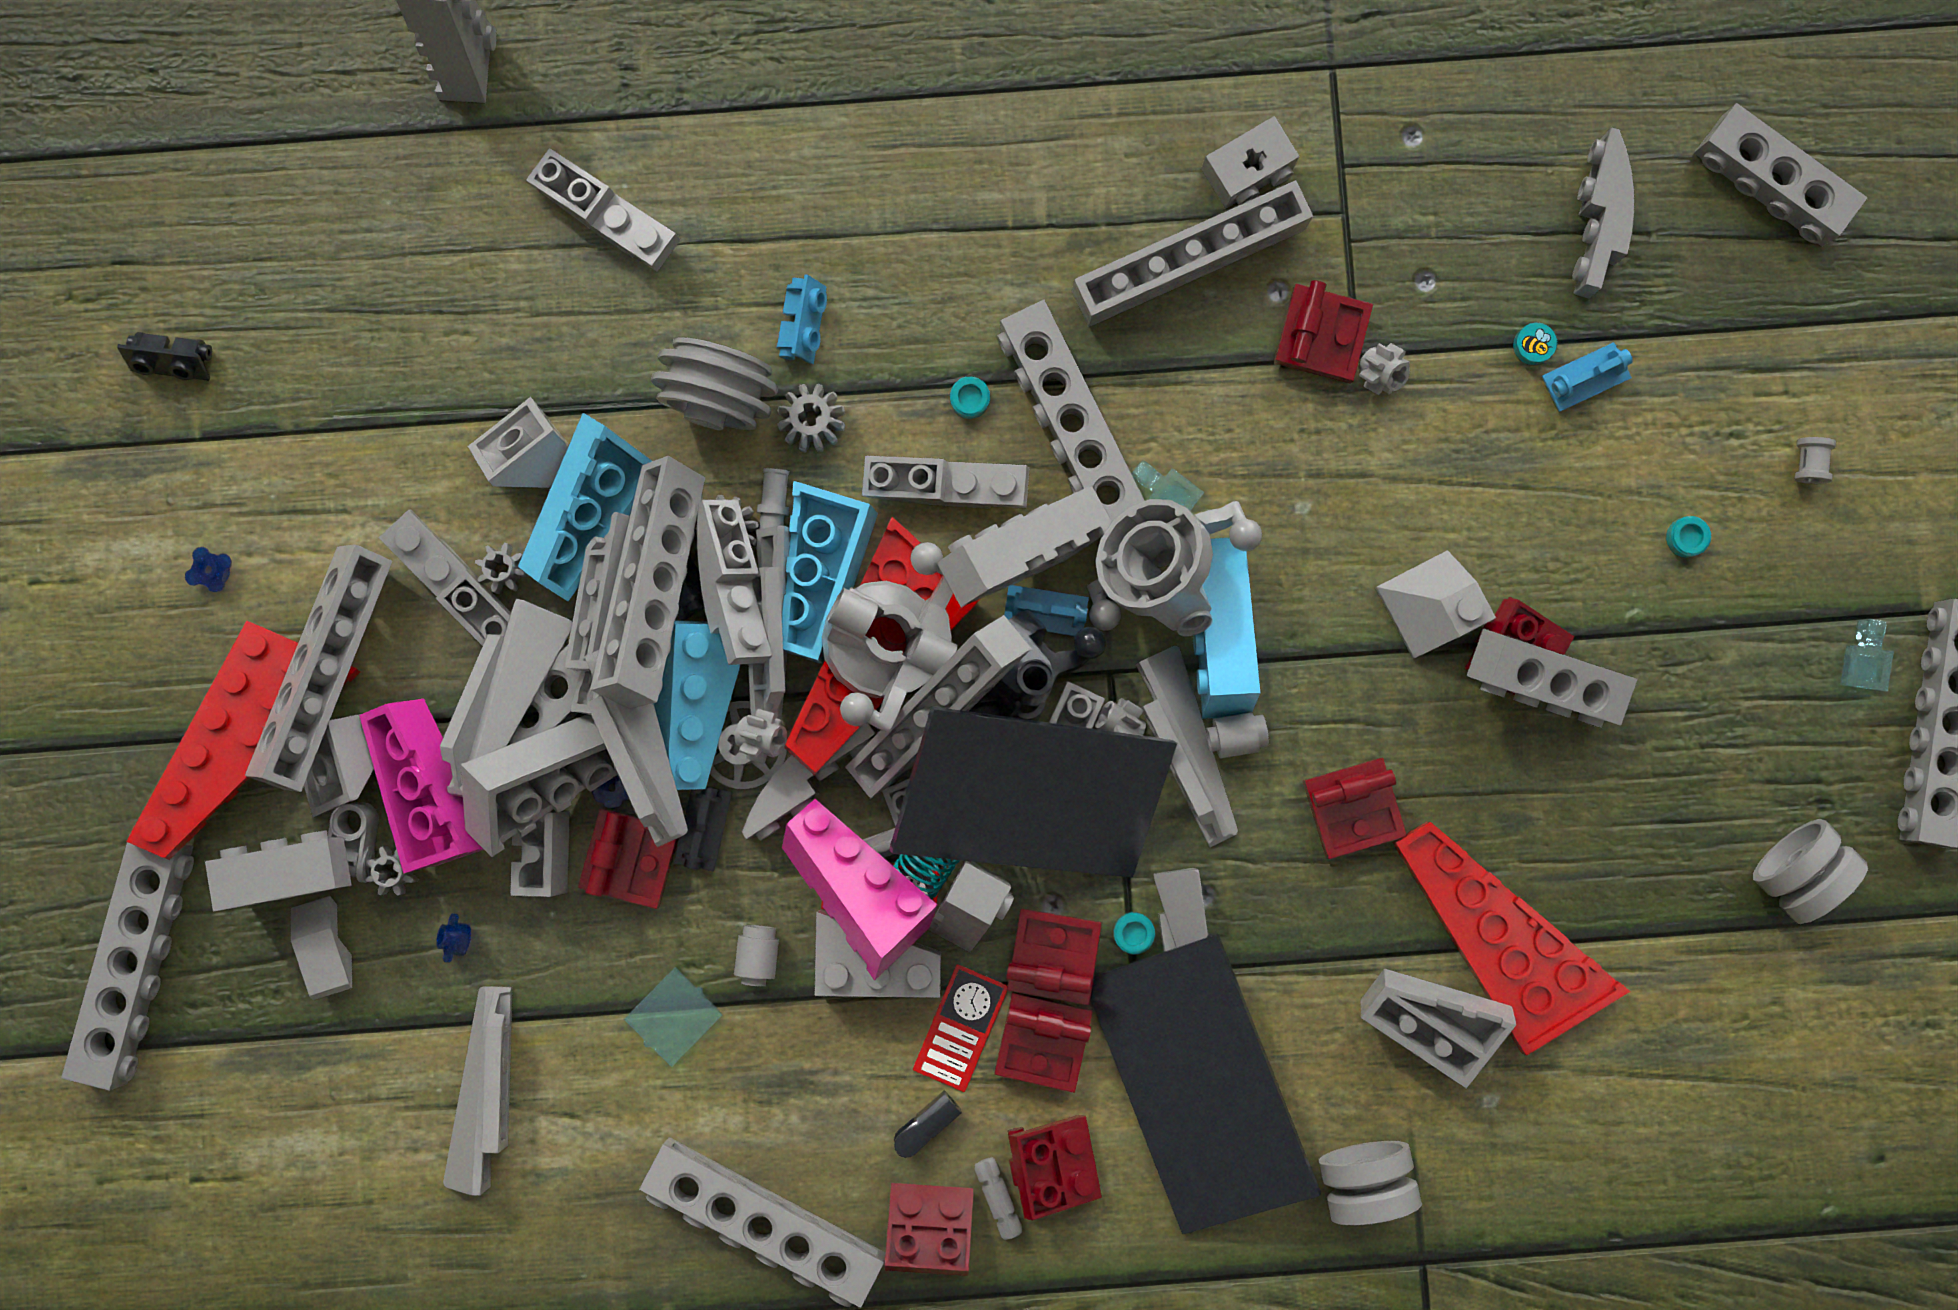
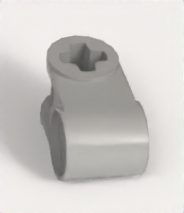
(358, 844)

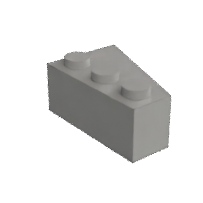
(277, 871)
(971, 905)
(844, 972)
(1438, 1023)

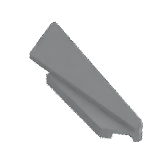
(769, 586)
(592, 605)
(502, 686)
(1177, 717)
(641, 762)
(1183, 907)
(483, 1100)

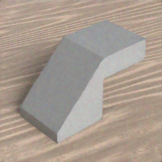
(319, 952)

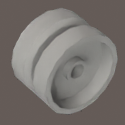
(1810, 871)
(1370, 1183)

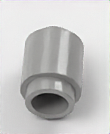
(1237, 735)
(756, 955)

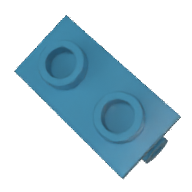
(805, 301)
(1588, 376)
(1056, 611)

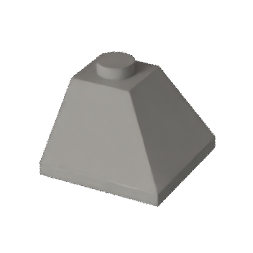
(521, 449)
(1434, 603)
(339, 766)

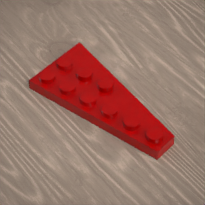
(820, 727)
(218, 742)
(1507, 943)

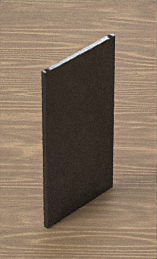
(1031, 794)
(1202, 1086)

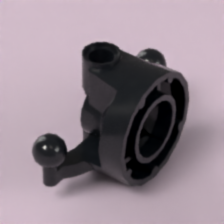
(1035, 673)

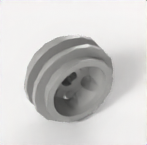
(714, 384)

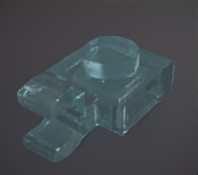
(1171, 487)
(1867, 664)

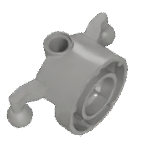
(1154, 537)
(867, 666)

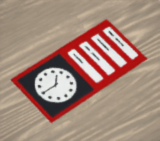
(960, 1028)

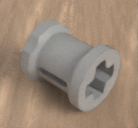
(1814, 460)

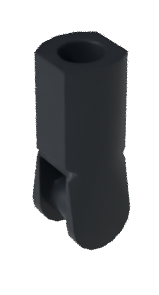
(926, 1125)

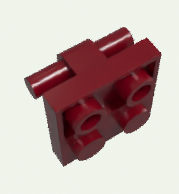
(1323, 332)
(1527, 625)
(1355, 808)
(626, 861)
(1054, 956)
(1043, 1042)
(1053, 1166)
(929, 1229)

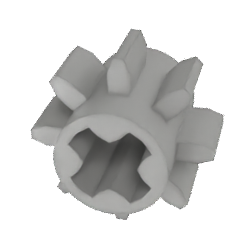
(1384, 368)
(499, 558)
(1121, 718)
(760, 736)
(382, 875)

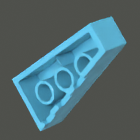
(591, 484)
(823, 558)
(1228, 647)
(694, 701)

